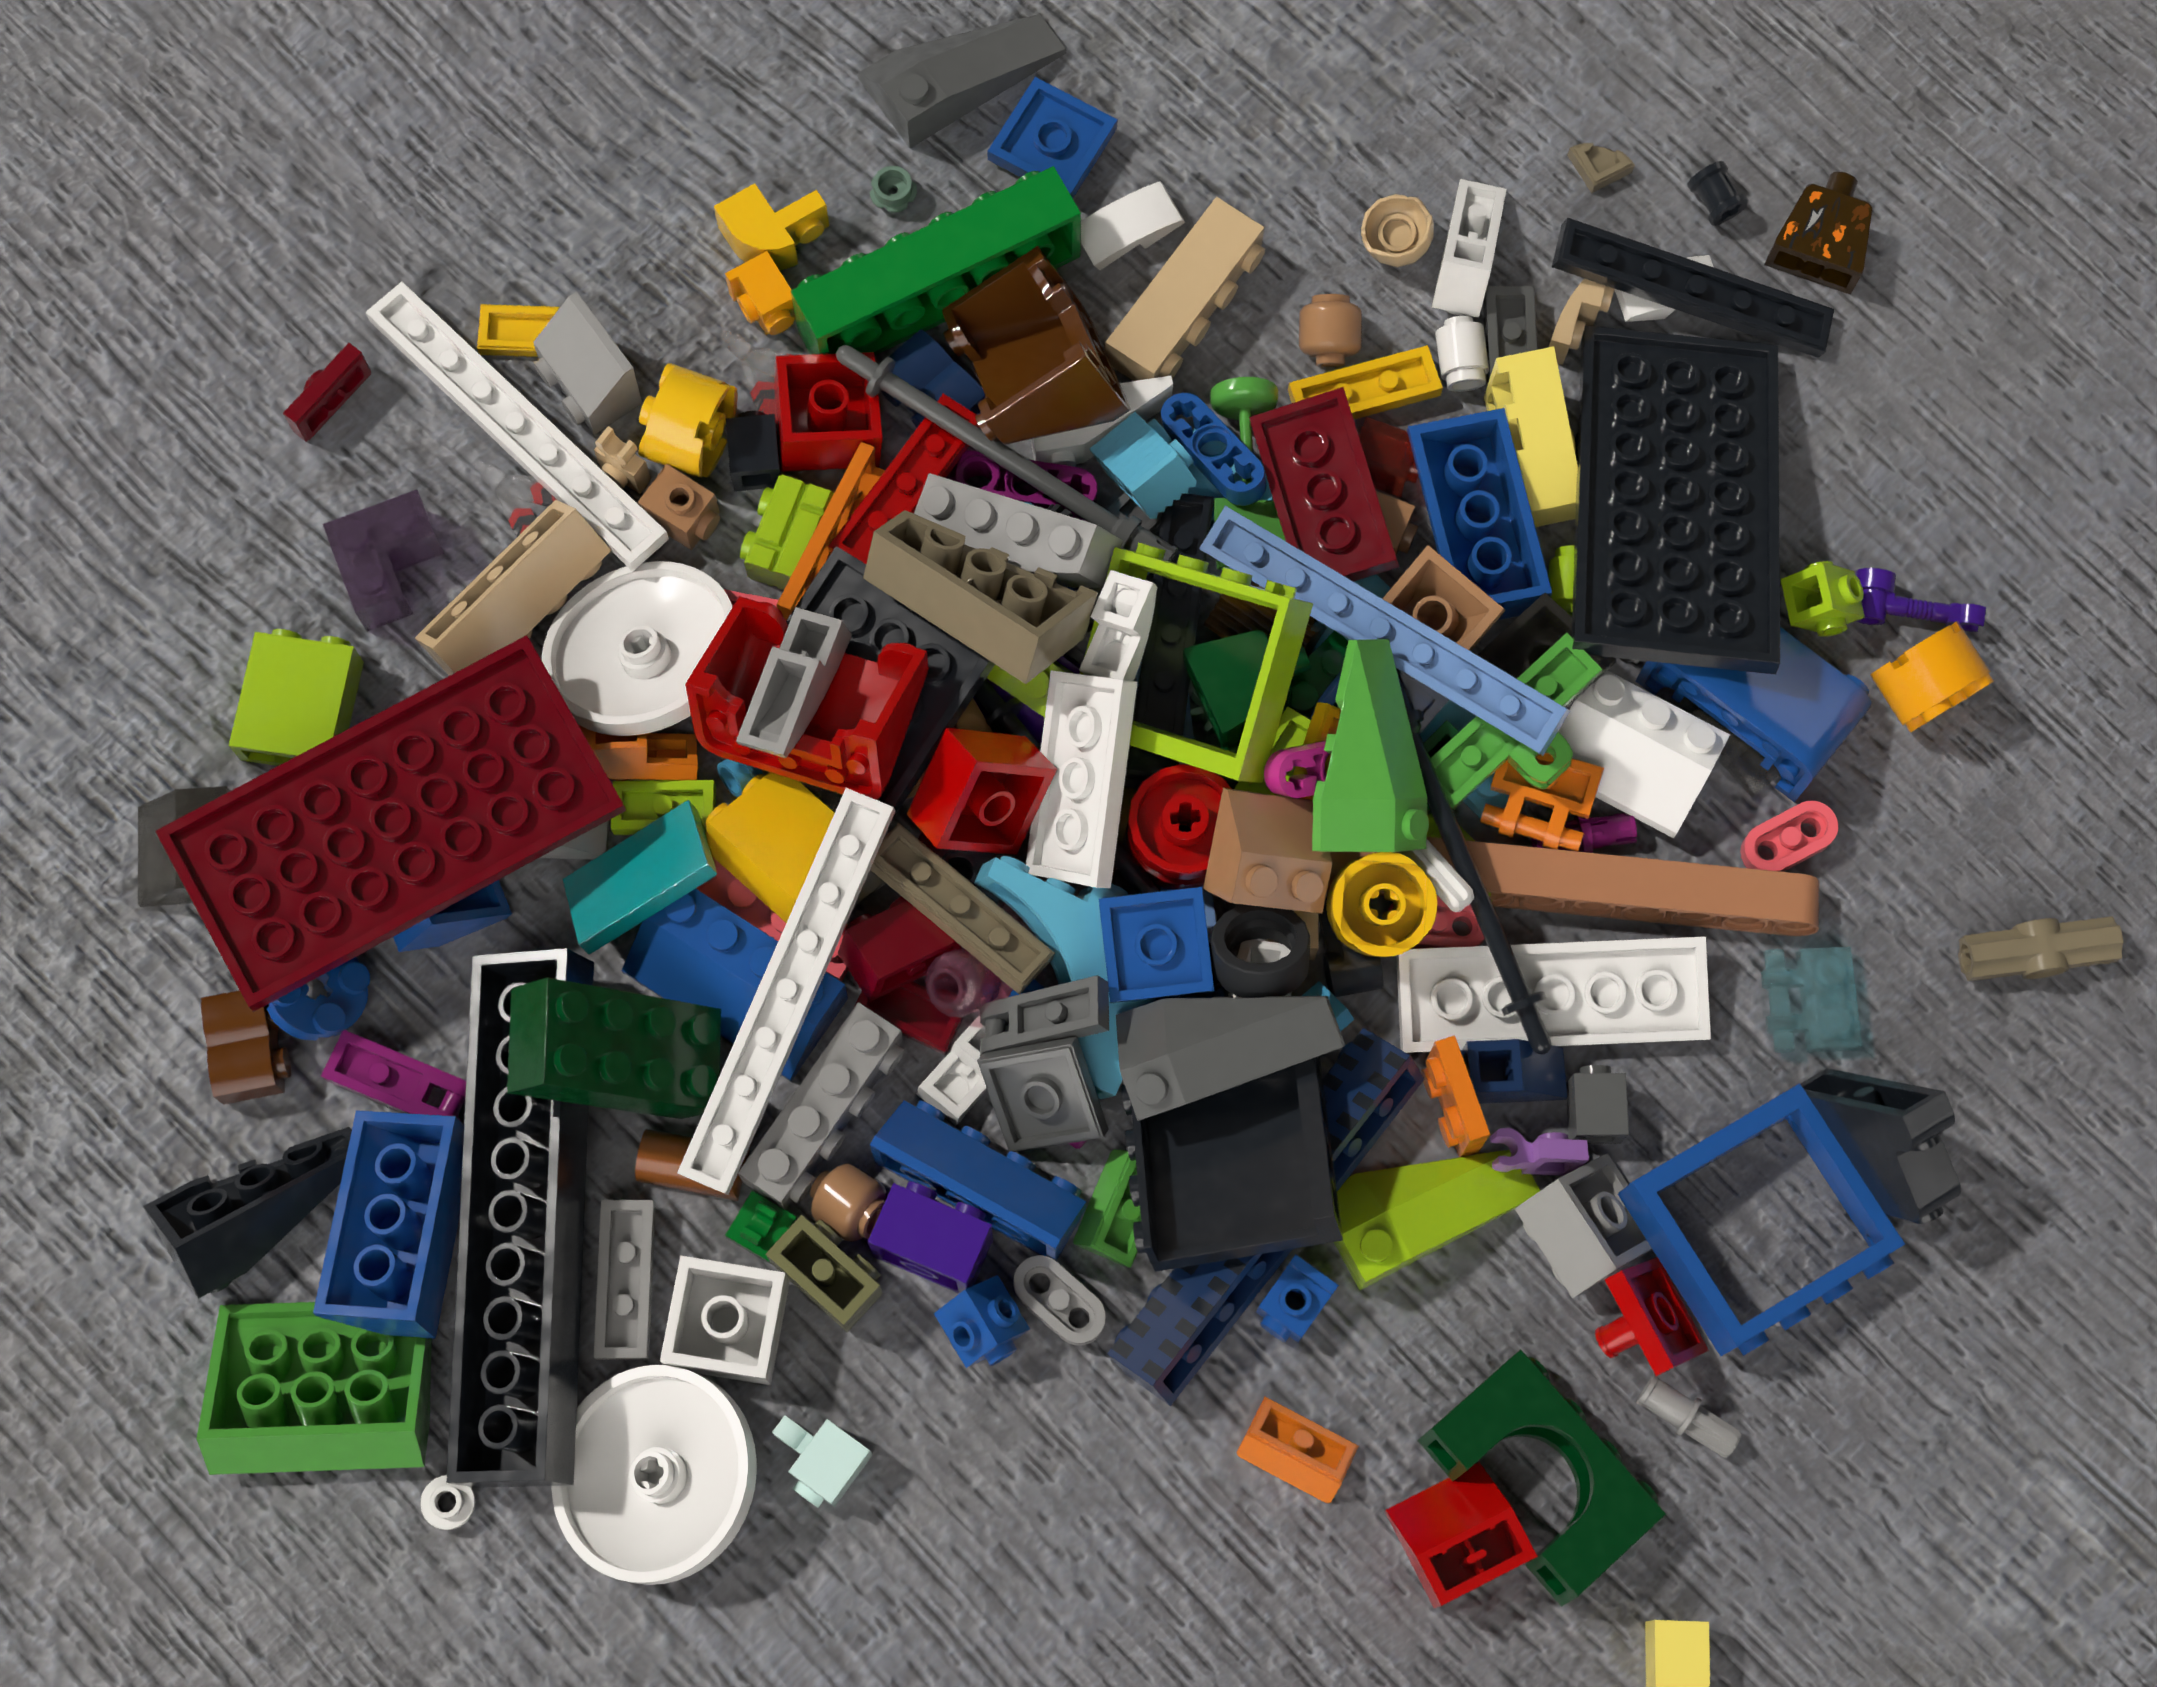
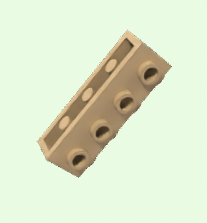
(1186, 293)
(516, 589)

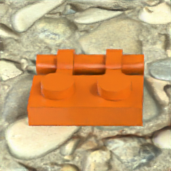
(1568, 794)

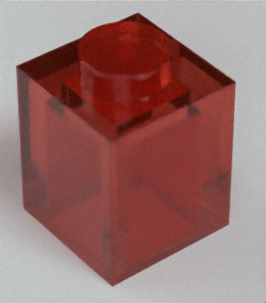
(1388, 456)

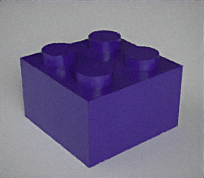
(931, 1237)

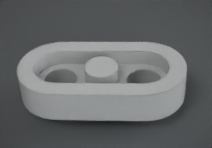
(1060, 1300)

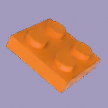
(1450, 1082)

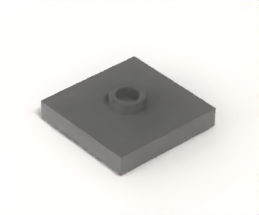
(1043, 1094)

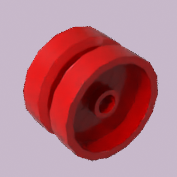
(1158, 808)

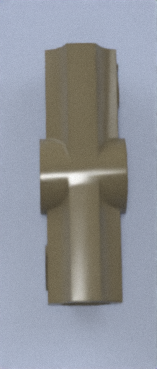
(2040, 948)

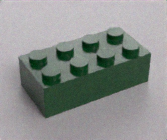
(612, 1049)

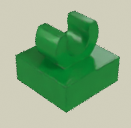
(759, 1225)

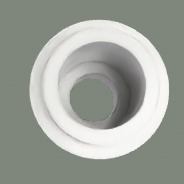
(1462, 353)

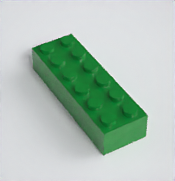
(907, 283)

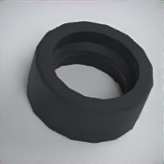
(1257, 979)

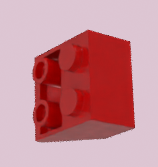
(1460, 1535)

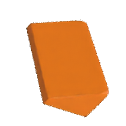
(1297, 1450)

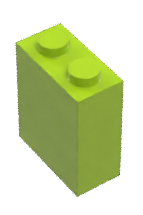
(294, 695)

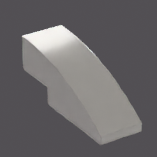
(794, 682)

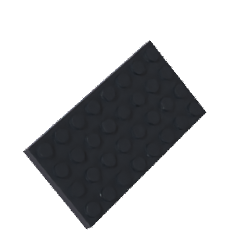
(1677, 501)

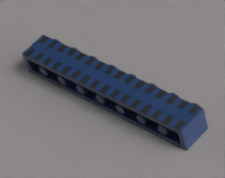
(1203, 1301)

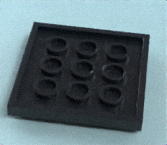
(878, 620)

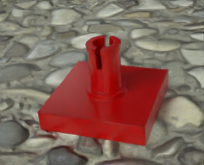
(1650, 1318)

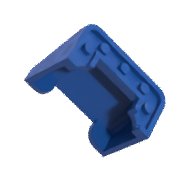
(1786, 717)

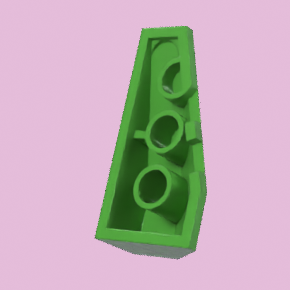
(1374, 777)

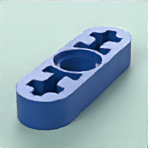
(1216, 468)

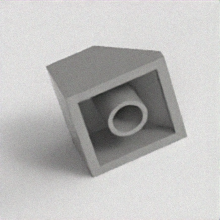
(586, 366)
(1584, 1225)

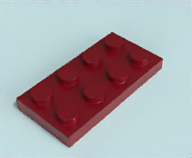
(1324, 485)

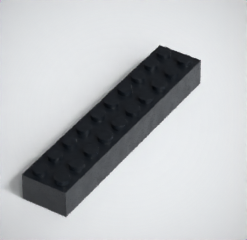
(516, 1251)

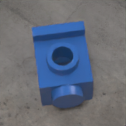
(1311, 1284)

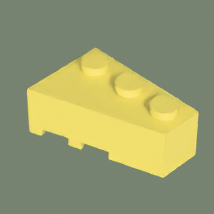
(1539, 425)

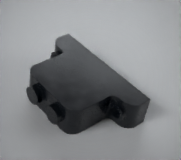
(1891, 1139)

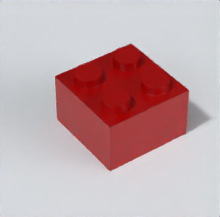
(823, 412)
(981, 791)

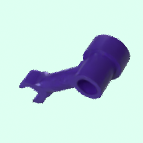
(1881, 600)

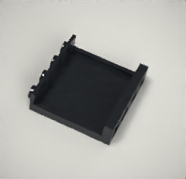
(1236, 1172)

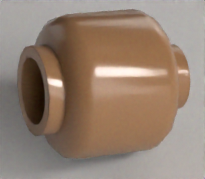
(1330, 329)
(848, 1201)

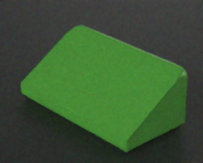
(1111, 1213)

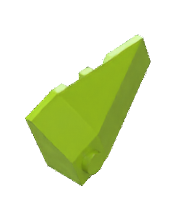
(1418, 1208)

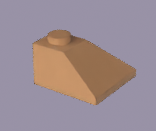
(1444, 599)

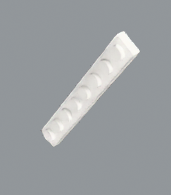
(517, 425)
(786, 991)

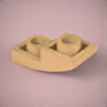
(1579, 311)

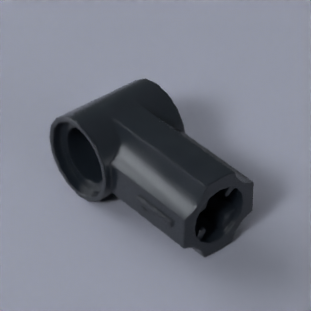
(1345, 969)

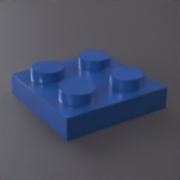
(1052, 131)
(1156, 945)

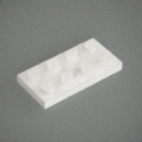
(1089, 745)

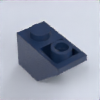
(1513, 1072)

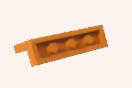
(851, 491)

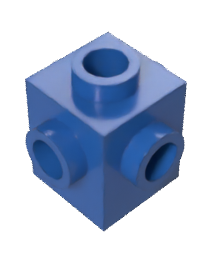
(983, 1323)

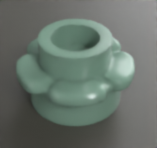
(896, 178)

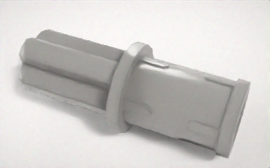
(1689, 1417)

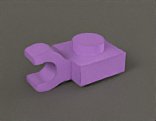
(1547, 1155)

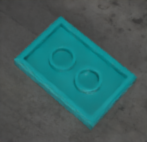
(639, 877)

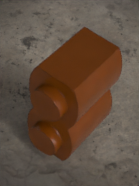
(242, 1049)

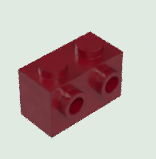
(892, 948)

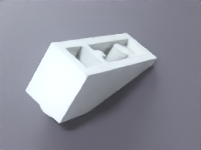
(1469, 248)
(1074, 446)

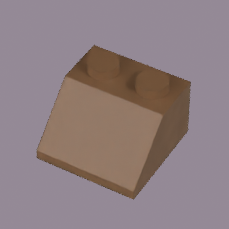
(1266, 853)

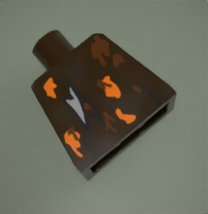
(1825, 235)

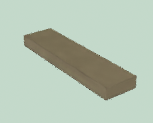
(960, 909)

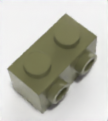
(825, 1273)

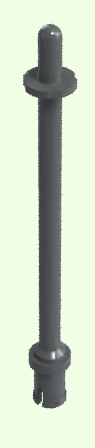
(882, 378)

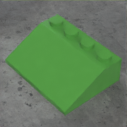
(311, 1394)

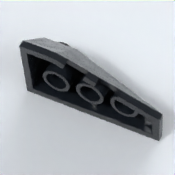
(232, 1224)

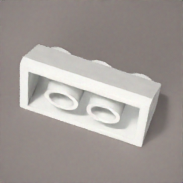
(1648, 748)

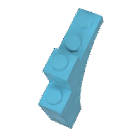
(1074, 933)

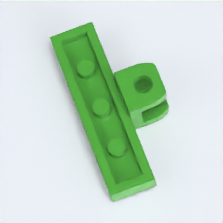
(1483, 748)

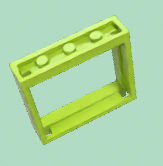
(1273, 677)

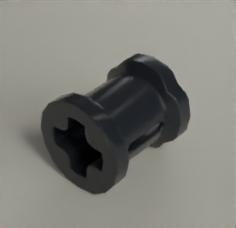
(1717, 193)

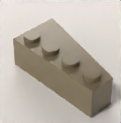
(978, 596)

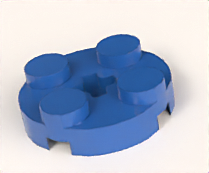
(325, 1015)

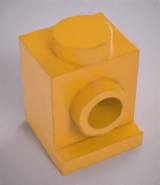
(762, 294)

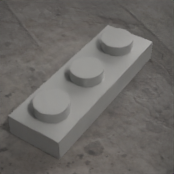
(624, 1280)

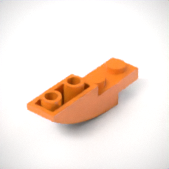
(645, 755)

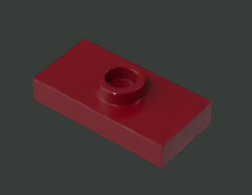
(327, 392)

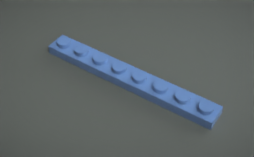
(1414, 646)

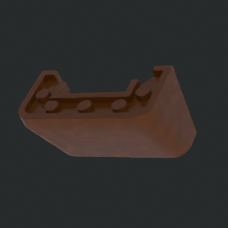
(1033, 354)

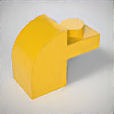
(754, 227)

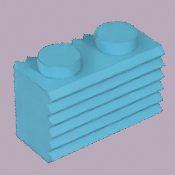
(1145, 463)

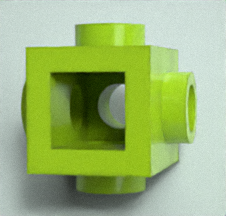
(1823, 598)

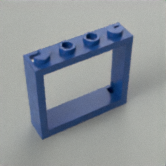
(1685, 1267)

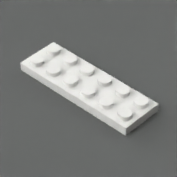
(1591, 987)

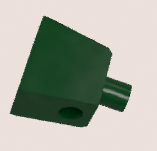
(1226, 677)

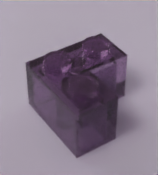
(374, 547)

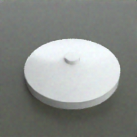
(632, 645)
(657, 1475)

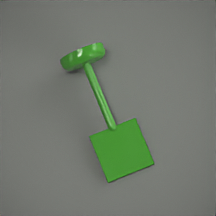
(1239, 400)

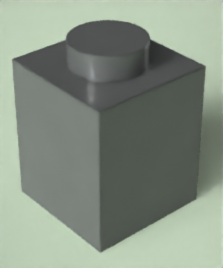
(1597, 1105)

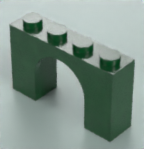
(1610, 1504)

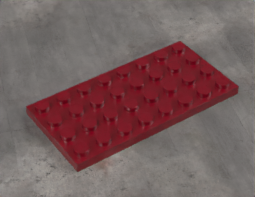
(389, 822)

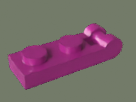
(391, 1077)

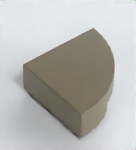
(1599, 165)

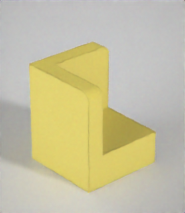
(1677, 1653)

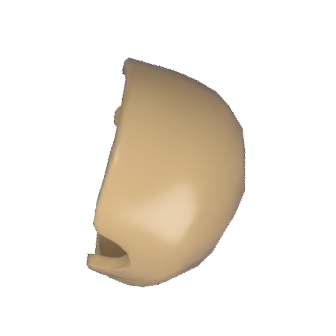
(1397, 230)

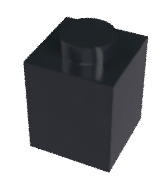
(753, 450)

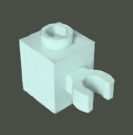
(826, 1461)

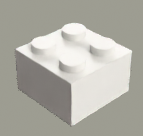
(725, 1320)

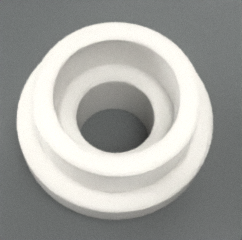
(458, 1515)

